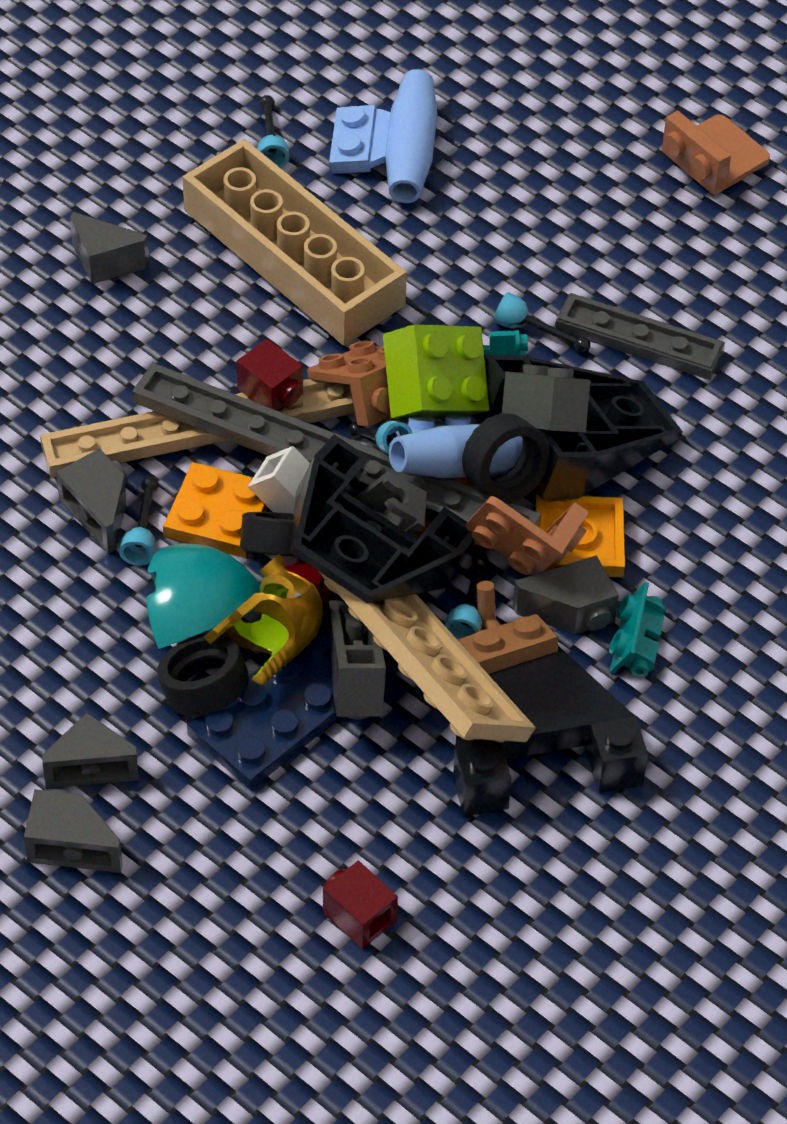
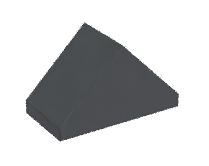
(107, 249)
(89, 756)

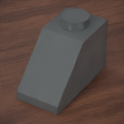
(95, 495)
(569, 597)
(69, 833)

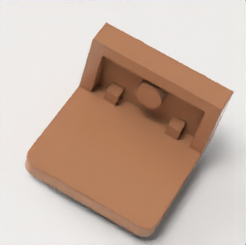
(713, 151)
(365, 373)
(523, 542)

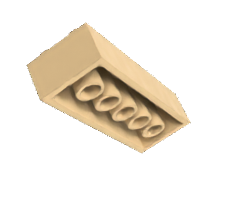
(294, 241)

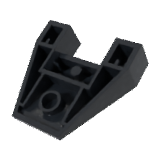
(621, 428)
(360, 545)
(568, 713)

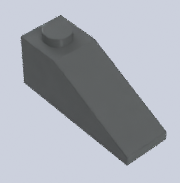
(356, 665)

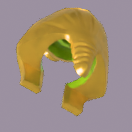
(288, 619)

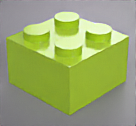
(435, 371)

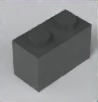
(547, 398)

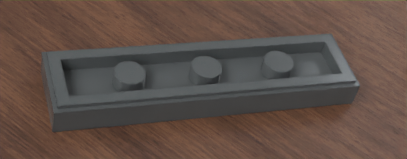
(640, 336)

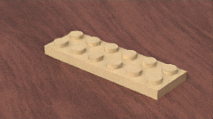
(439, 667)

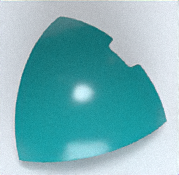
(194, 590)

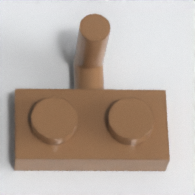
(506, 644)

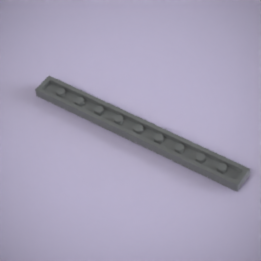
(274, 431)

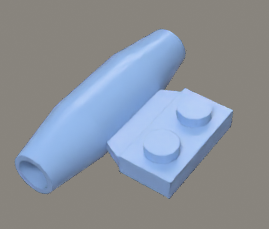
(400, 137)
(438, 448)

